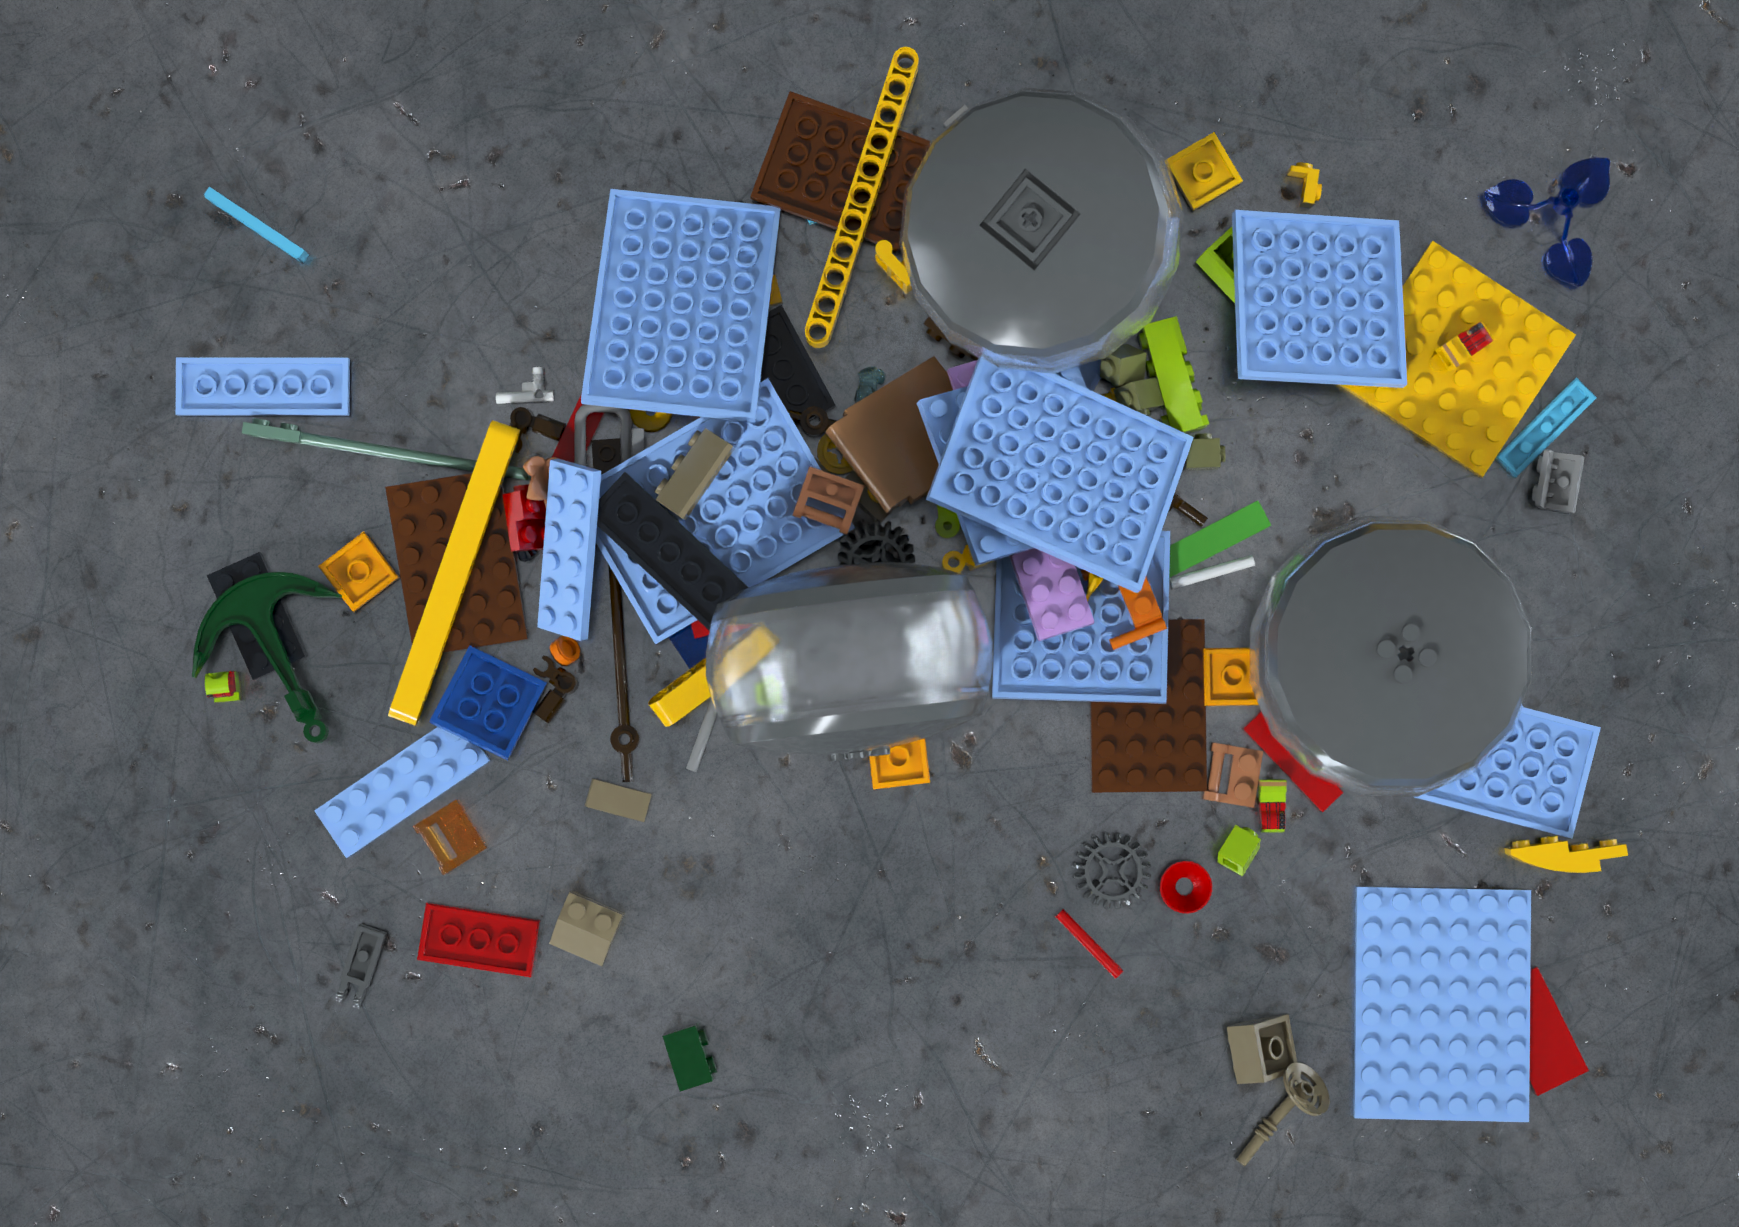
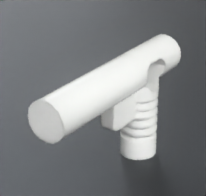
(528, 391)

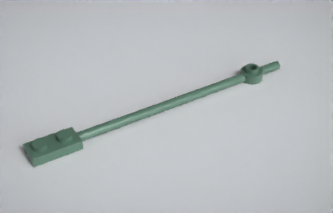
(289, 433)

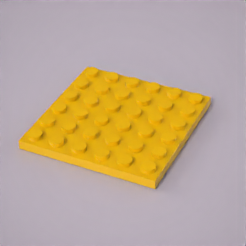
(1482, 400)

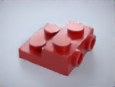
(524, 520)

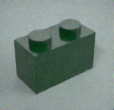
(689, 1057)

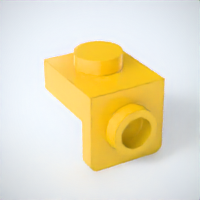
(1310, 189)

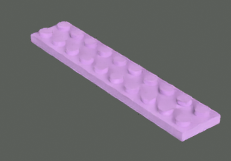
(1047, 583)

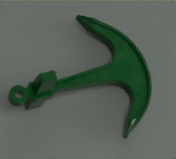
(252, 605)

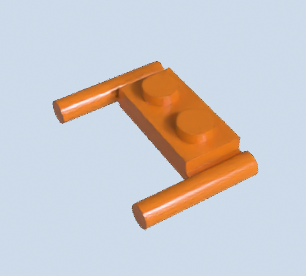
(1143, 612)

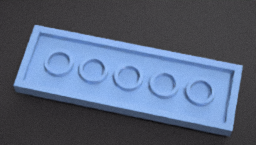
(262, 386)
(569, 549)
(399, 788)

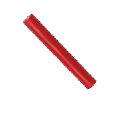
(1077, 931)

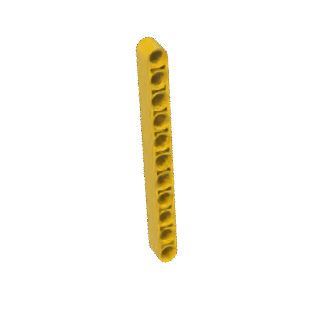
(862, 183)
(454, 572)

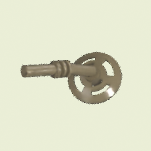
(1296, 1096)

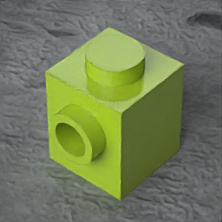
(1239, 849)

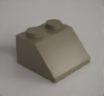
(586, 927)
(1261, 1048)

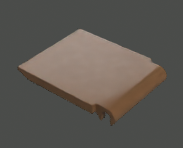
(887, 437)

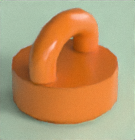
(565, 650)

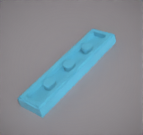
(256, 225)
(1545, 427)

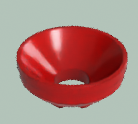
(1200, 891)

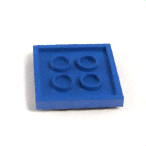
(488, 702)

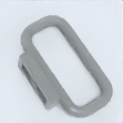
(630, 438)

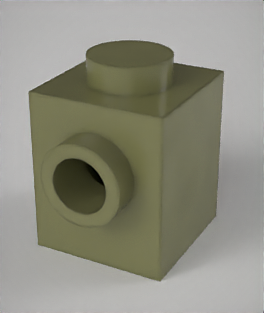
(1124, 366)
(1140, 395)
(1205, 453)

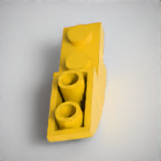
(1556, 856)

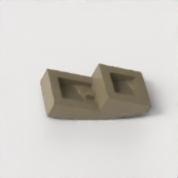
(618, 800)

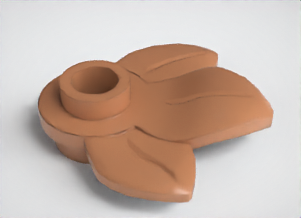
(539, 471)

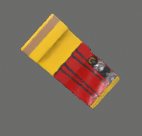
(1464, 345)

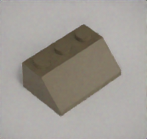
(694, 473)

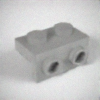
(1558, 481)

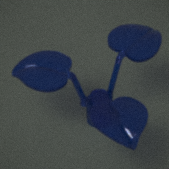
(1582, 183)

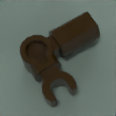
(523, 418)
(564, 684)

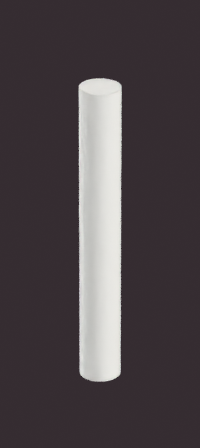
(1211, 572)

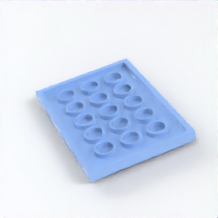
(1531, 777)

